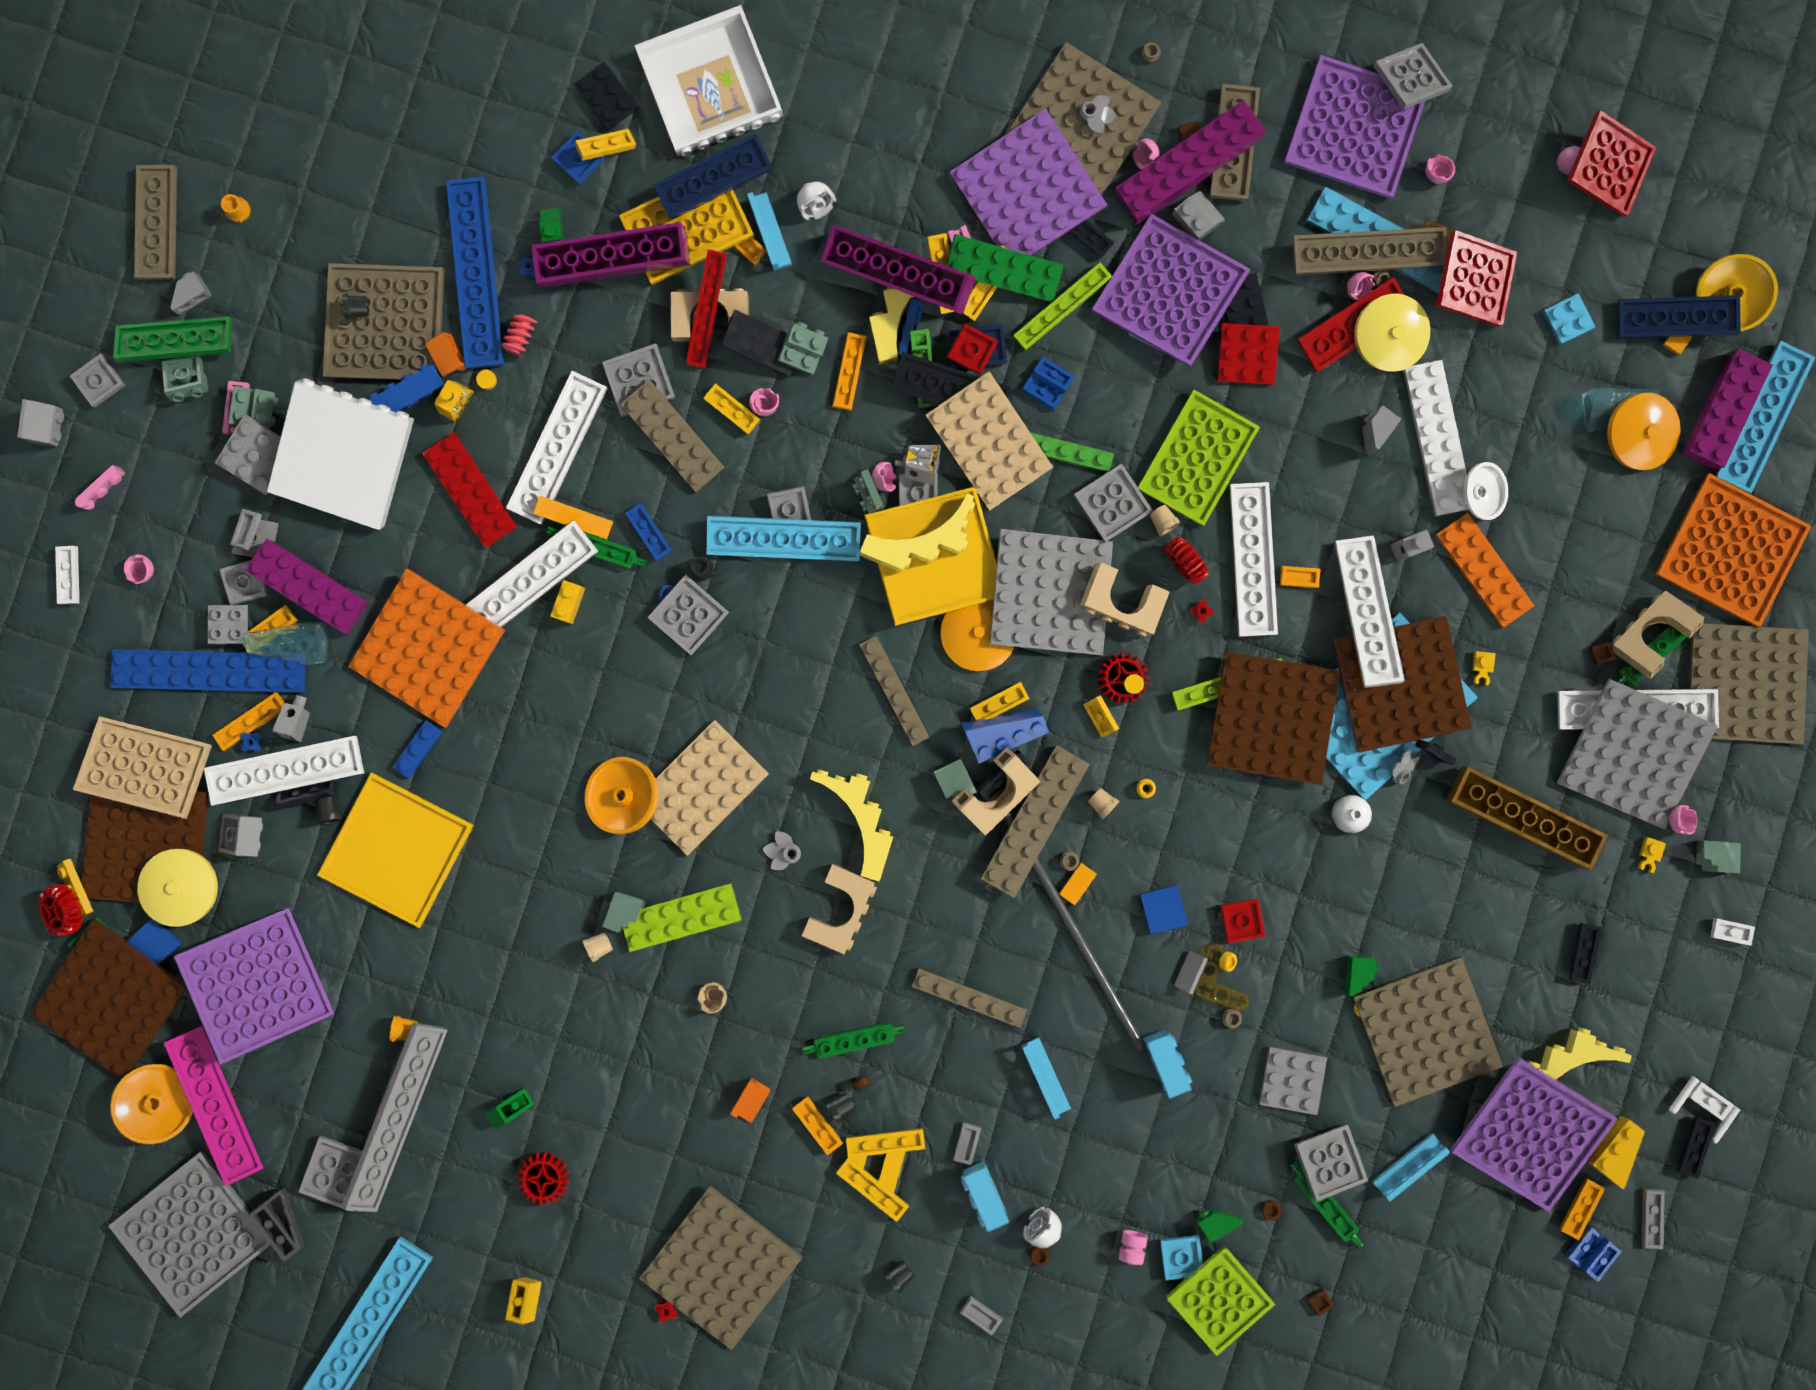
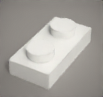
(1732, 931)

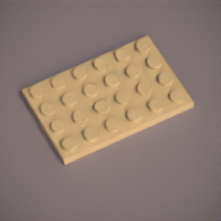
(989, 441)
(142, 767)
(704, 787)

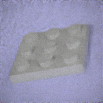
(1413, 76)
(635, 368)
(251, 453)
(1113, 503)
(688, 615)
(1292, 1080)
(1331, 1162)
(330, 1171)

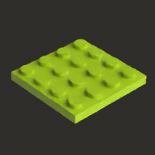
(1220, 1300)

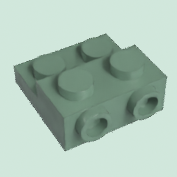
(802, 348)
(184, 378)
(254, 403)
(865, 487)

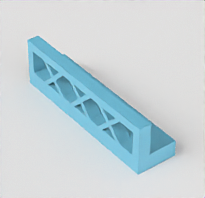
(769, 231)
(1046, 1077)
(1410, 1167)

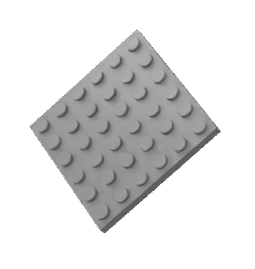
(1041, 590)
(1637, 753)
(190, 1234)

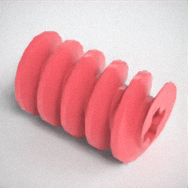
(518, 334)

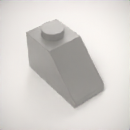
(189, 292)

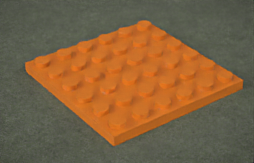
(1733, 550)
(426, 648)

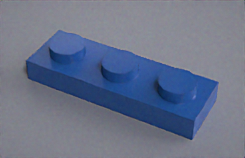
(913, 314)
(649, 532)
(417, 749)

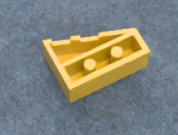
(1617, 1151)

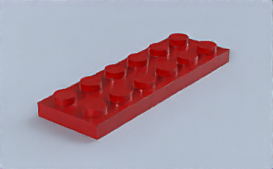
(1336, 334)
(470, 490)

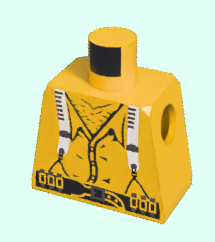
(452, 400)

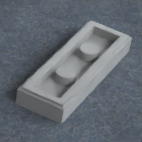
(1652, 1218)

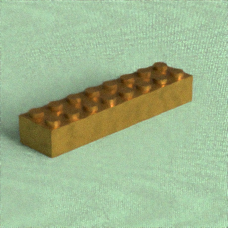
(1526, 818)

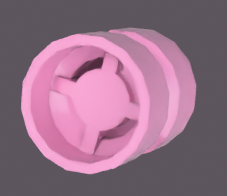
(1133, 1244)

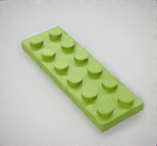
(683, 917)

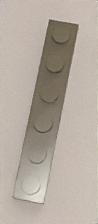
(894, 690)
(969, 997)

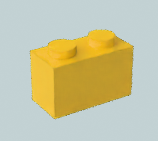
(567, 602)
(523, 1300)

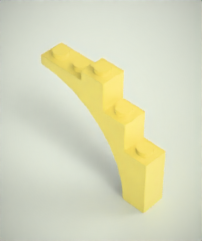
(886, 325)
(896, 553)
(867, 815)
(1579, 1050)

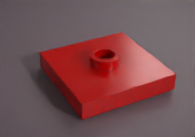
(972, 349)
(1242, 920)

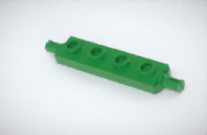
(610, 551)
(1662, 645)
(854, 1040)
(1330, 1210)

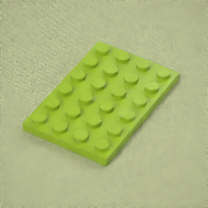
(1198, 458)

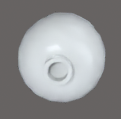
(815, 200)
(1351, 814)
(1043, 1229)

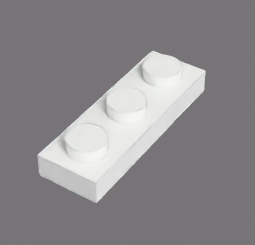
(67, 575)

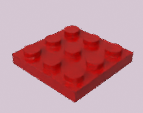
(1248, 353)

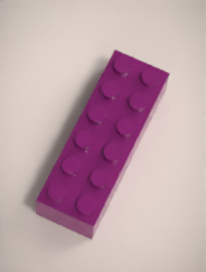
(1726, 409)
(307, 586)

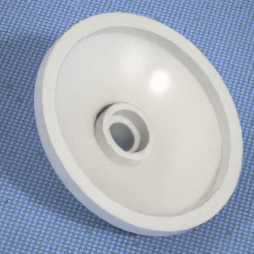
(1486, 491)

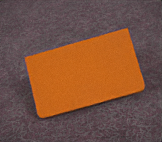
(446, 354)
(751, 1100)

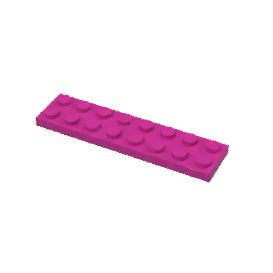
(213, 1105)

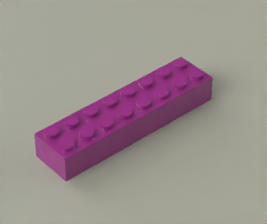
(1190, 162)
(611, 255)
(898, 269)

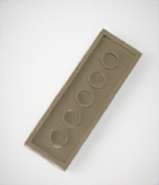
(1234, 178)
(155, 222)
(672, 435)

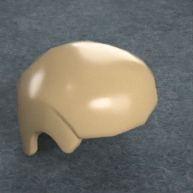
(712, 997)

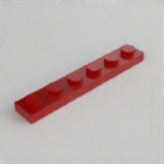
(706, 308)

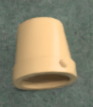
(1164, 520)
(1103, 803)
(597, 946)

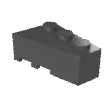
(279, 1225)

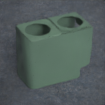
(954, 779)
(1718, 856)
(622, 910)

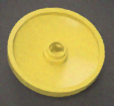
(1392, 332)
(177, 887)

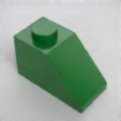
(551, 225)
(1359, 973)
(509, 1108)
(1217, 1223)

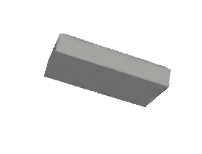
(246, 529)
(1190, 972)
(966, 1143)
(981, 1315)

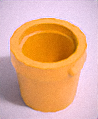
(235, 208)
(400, 1028)

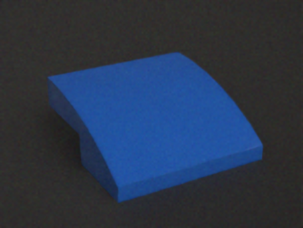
(1048, 383)
(1164, 910)
(155, 941)
(1593, 1253)

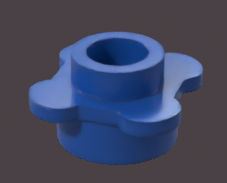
(524, 263)
(255, 737)

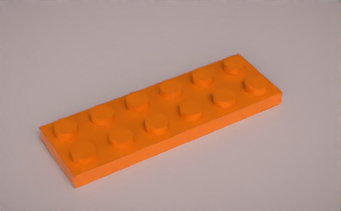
(1484, 570)

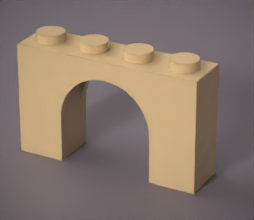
(685, 304)
(1098, 601)
(1666, 610)
(988, 814)
(840, 936)

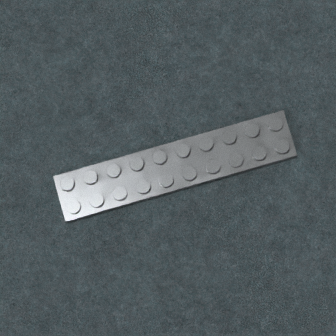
(394, 1118)

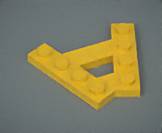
(980, 292)
(894, 1146)

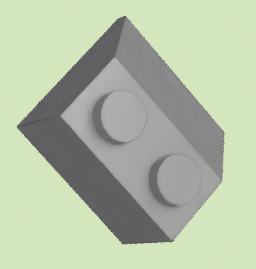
(1197, 216)
(40, 423)
(1378, 428)
(240, 835)

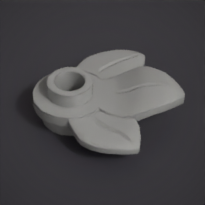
(1100, 114)
(1402, 769)
(779, 851)

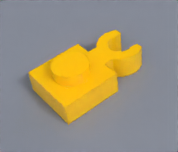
(1483, 664)
(1651, 851)

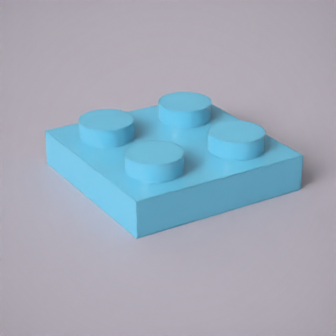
(1568, 319)
(1181, 1256)

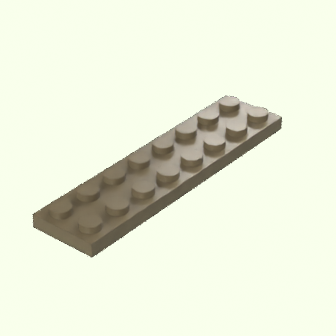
(1370, 251)
(1035, 821)

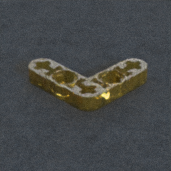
(1210, 982)

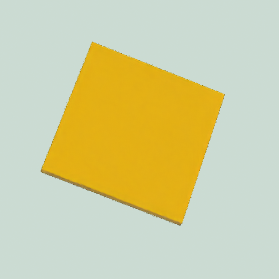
(948, 581)
(395, 850)

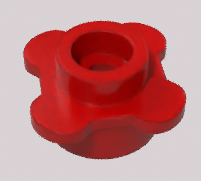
(1202, 616)
(664, 1316)

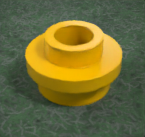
(1152, 788)

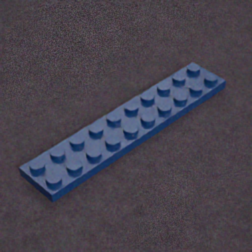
(475, 272)
(205, 671)

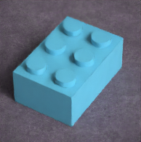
(1168, 1063)
(984, 1196)

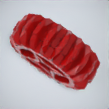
(1186, 560)
(1120, 669)
(60, 910)
(528, 1178)

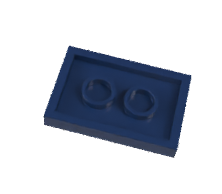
(999, 354)

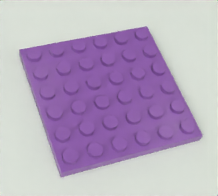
(1353, 129)
(1028, 187)
(1171, 290)
(254, 985)
(1533, 1134)

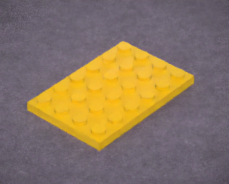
(710, 226)

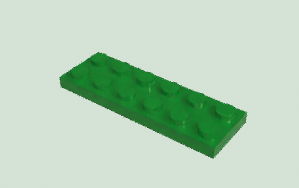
(1005, 267)
(172, 339)

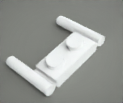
(1710, 1101)

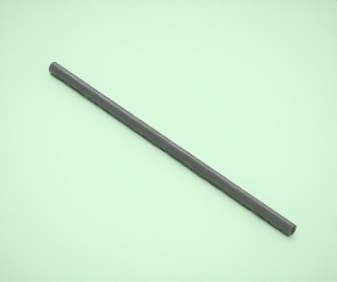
(1085, 950)

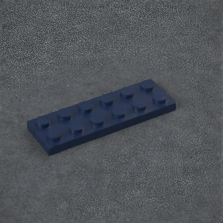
(713, 176)
(1679, 317)

